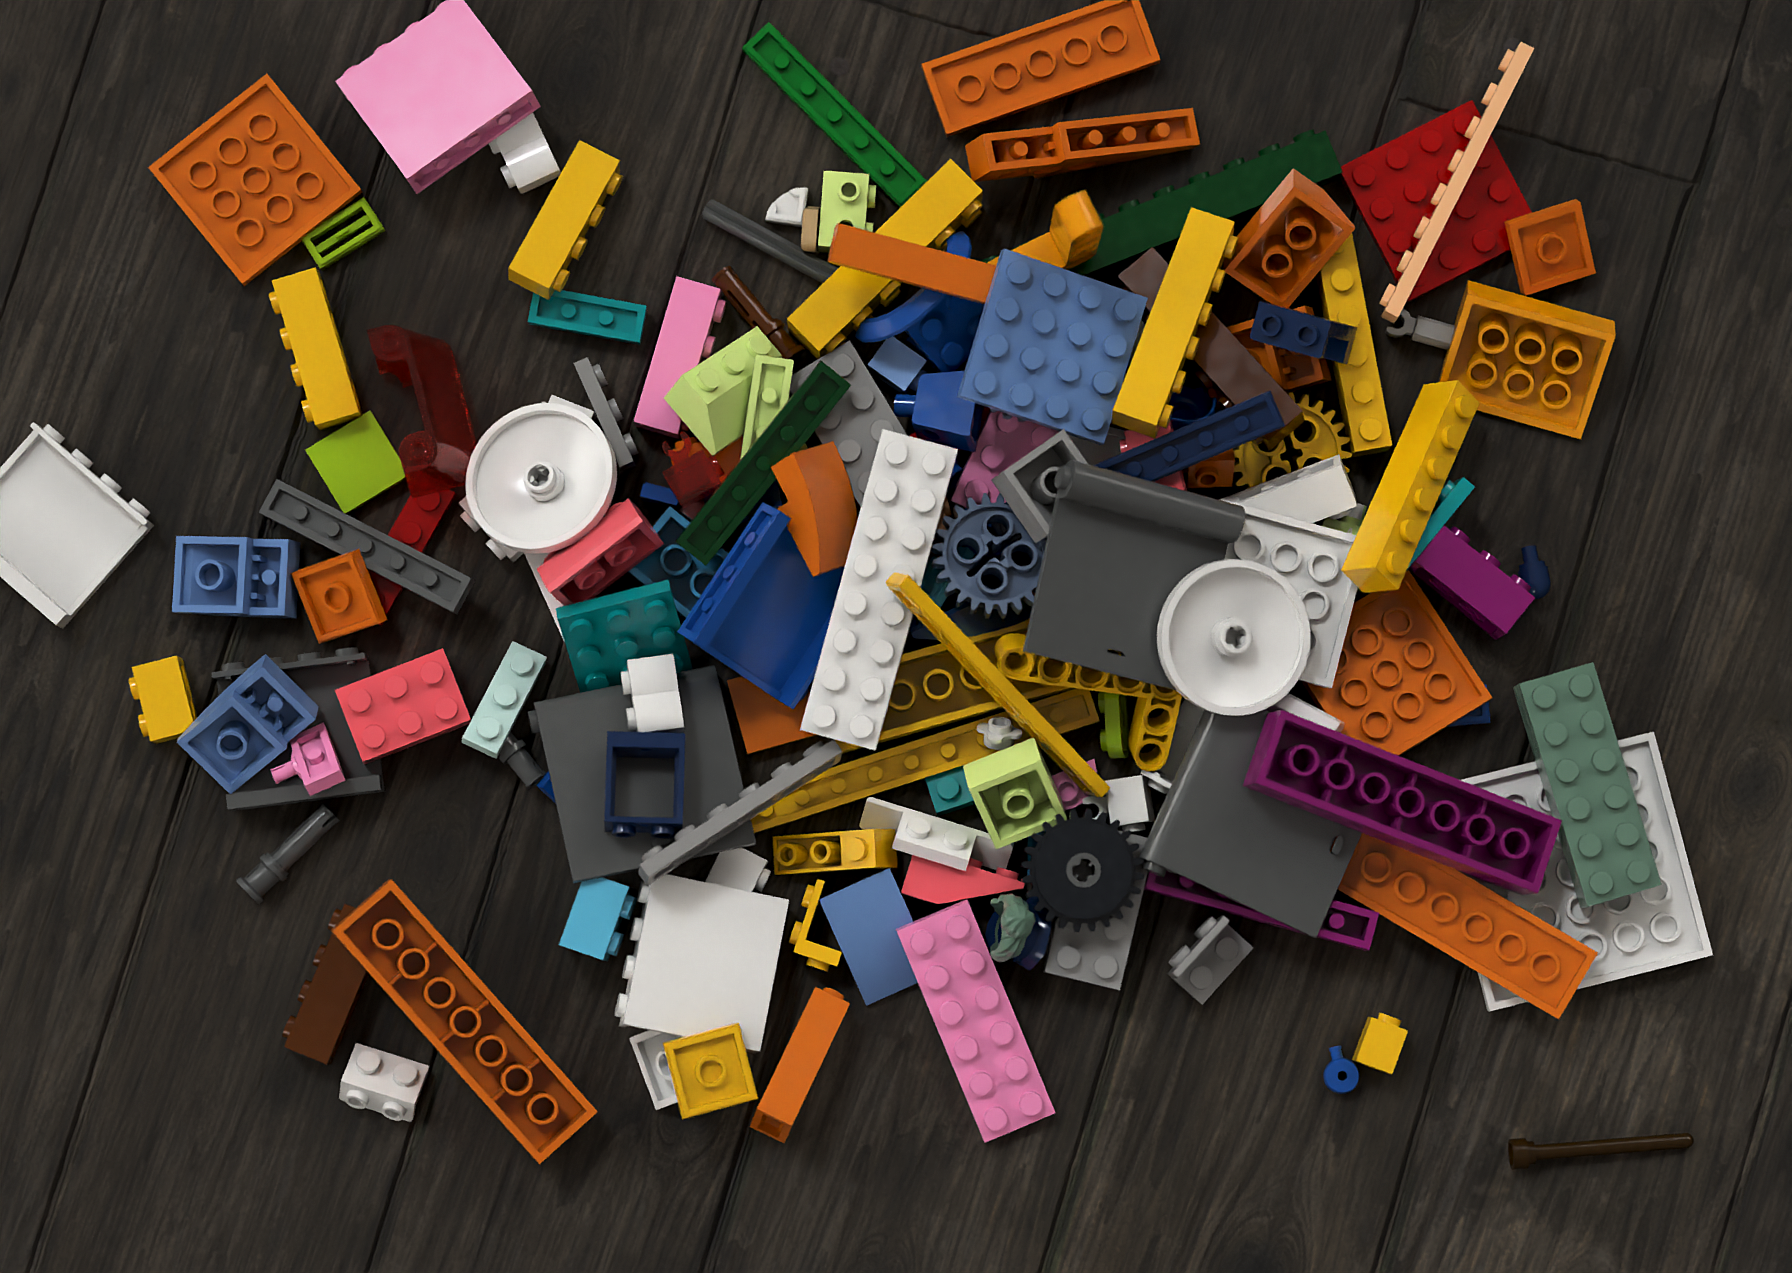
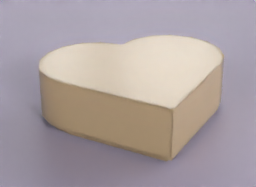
(810, 228)

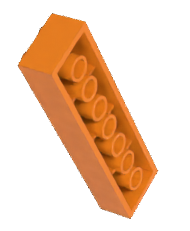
(464, 1021)

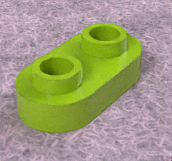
(1116, 732)

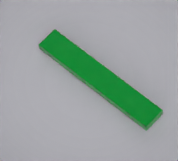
(834, 115)

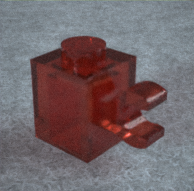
(692, 475)

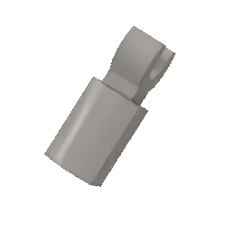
(1423, 330)

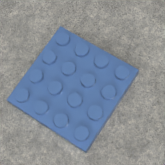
(1052, 347)

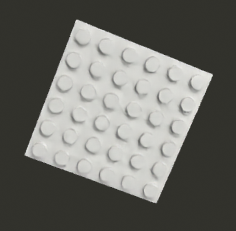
(1629, 932)

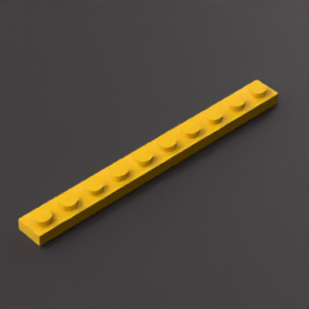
(916, 761)

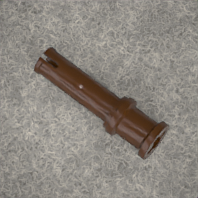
(755, 314)

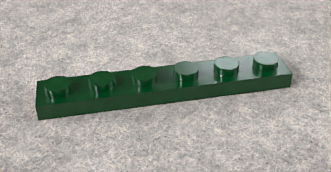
(753, 472)

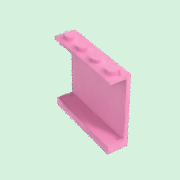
(438, 93)

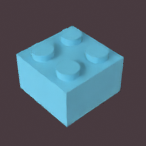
(598, 917)

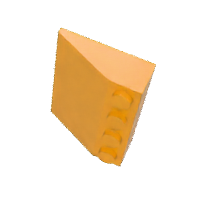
(1528, 358)

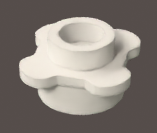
(999, 733)

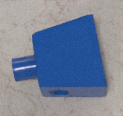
(939, 413)

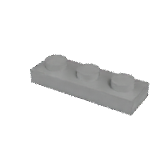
(607, 413)

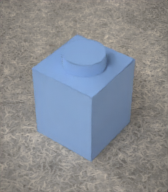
(897, 366)

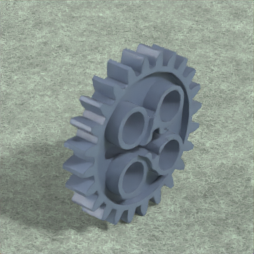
(971, 530)

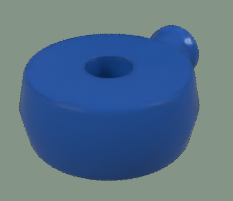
(1339, 1064)

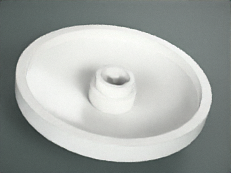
(541, 478)
(1233, 637)

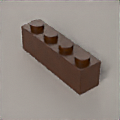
(327, 999)

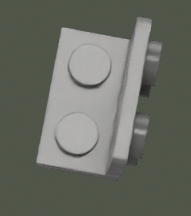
(1210, 958)

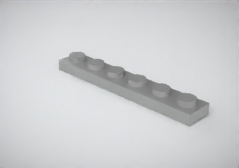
(726, 819)

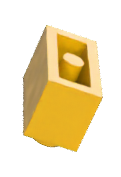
(164, 698)

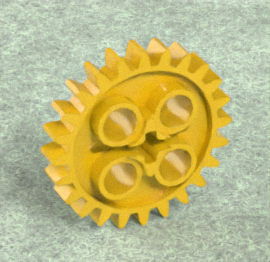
(1322, 444)

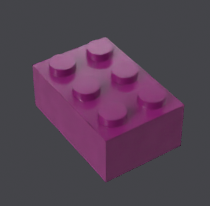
(1472, 582)

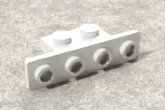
(934, 837)

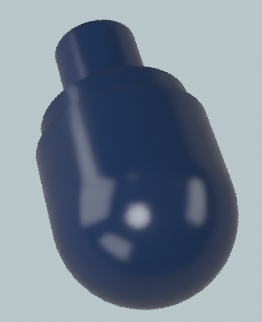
(1534, 572)

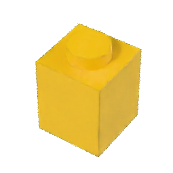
(1380, 1043)

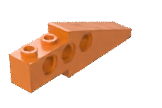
(1080, 144)

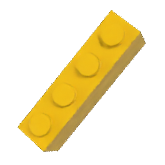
(564, 221)
(316, 348)

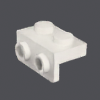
(382, 1083)

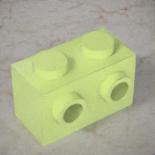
(844, 202)

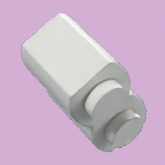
(526, 155)
(653, 695)

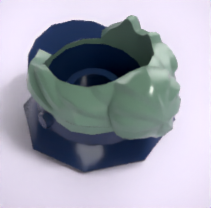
(1017, 931)

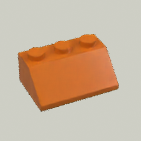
(1288, 240)

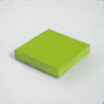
(357, 462)

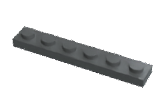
(379, 551)

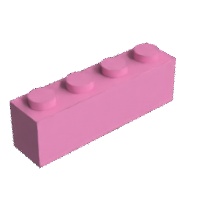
(679, 348)

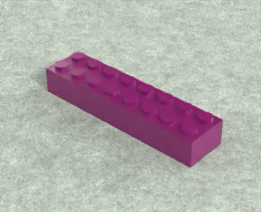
(1402, 802)

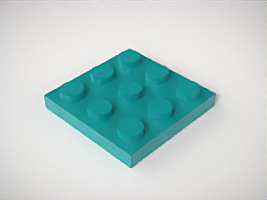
(620, 628)

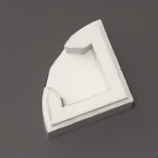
(788, 208)

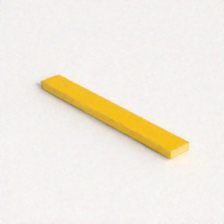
(996, 684)

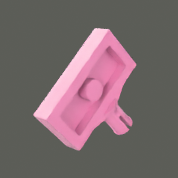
(313, 761)

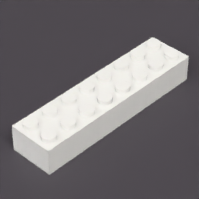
(867, 617)

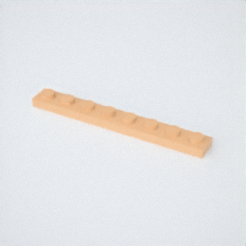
(1448, 195)

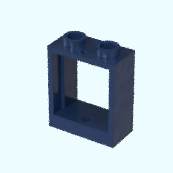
(644, 746)

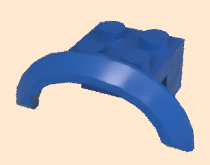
(937, 323)

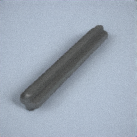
(767, 241)

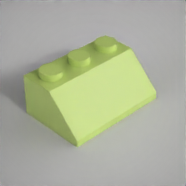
(717, 391)

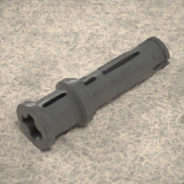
(275, 865)

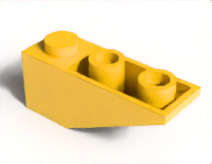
(834, 851)

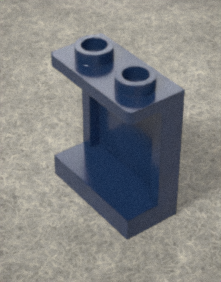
(1303, 332)

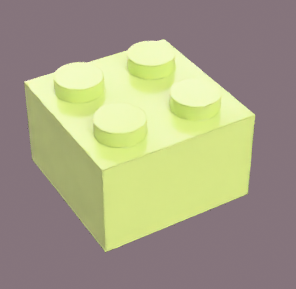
(1014, 792)

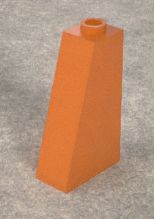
(800, 1063)

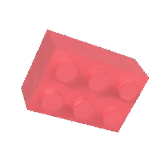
(403, 706)

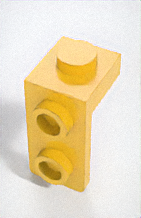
(818, 955)

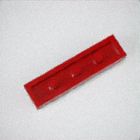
(414, 528)

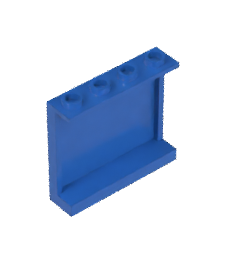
(766, 610)

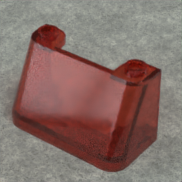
(441, 453)

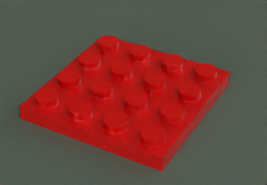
(1395, 191)

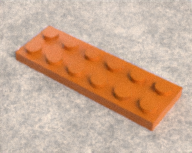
(1039, 64)

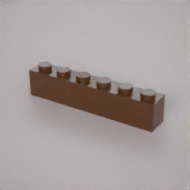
(1220, 357)

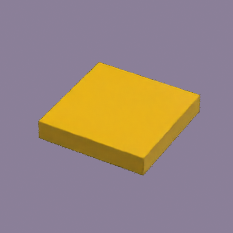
(710, 1070)

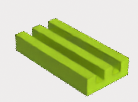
(351, 245)

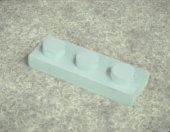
(504, 699)

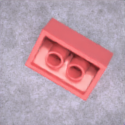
(601, 556)

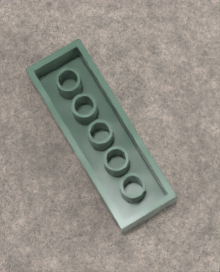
(1587, 785)

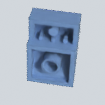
(235, 576)
(248, 724)
(865, 928)

